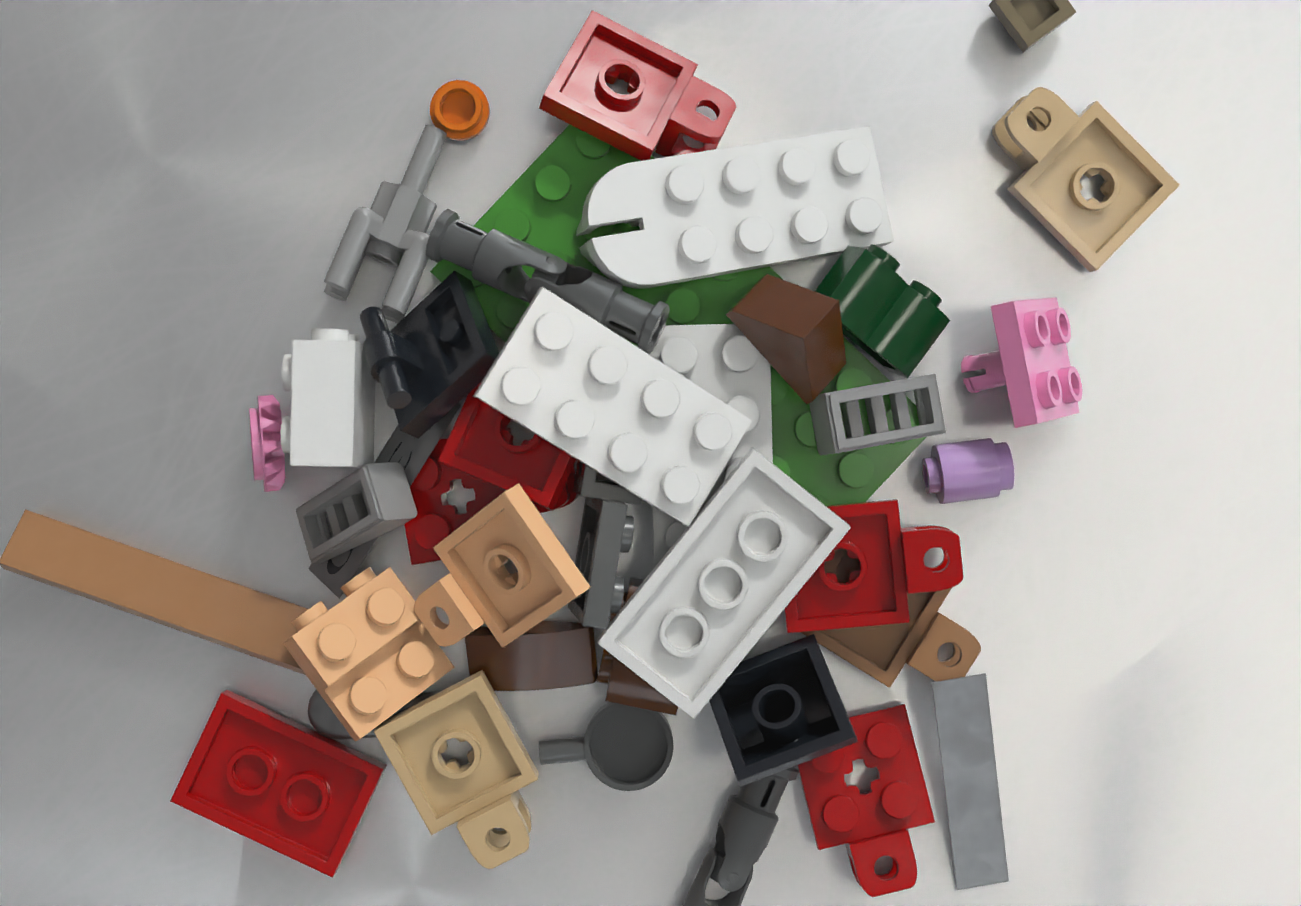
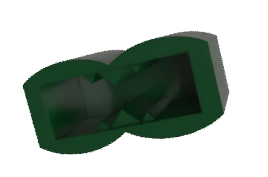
(881, 311)

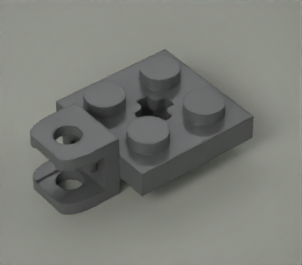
(602, 537)

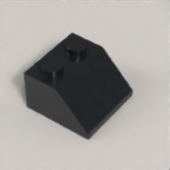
(780, 711)

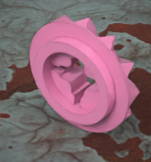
(266, 443)

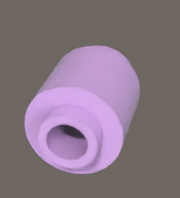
(968, 470)

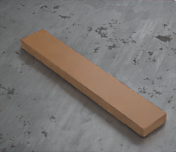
(152, 588)

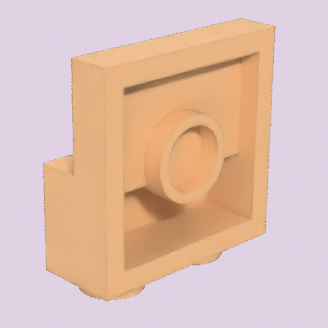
(367, 651)

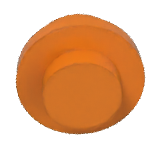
(460, 110)

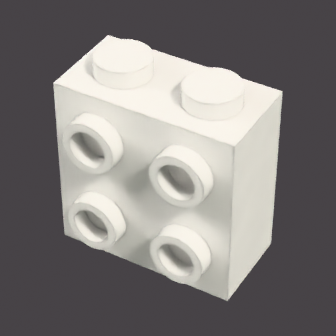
(329, 401)

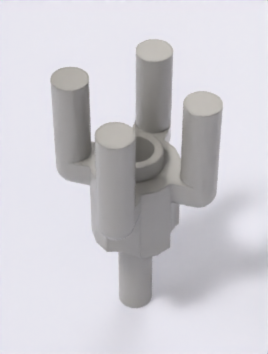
(392, 231)

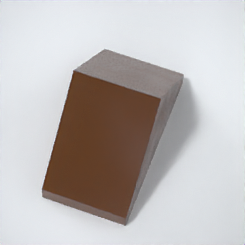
(794, 332)

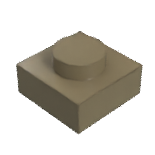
(1031, 19)

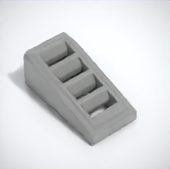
(829, 424)
(358, 509)

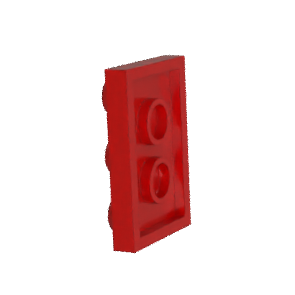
(278, 783)

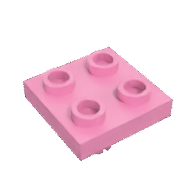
(1029, 362)

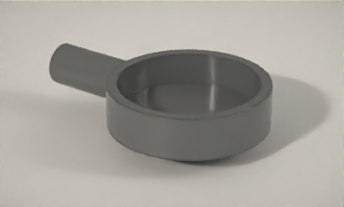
(621, 745)

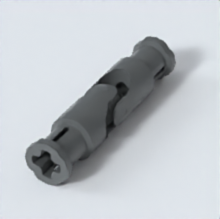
(498, 262)
(740, 839)

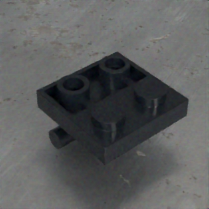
(431, 354)

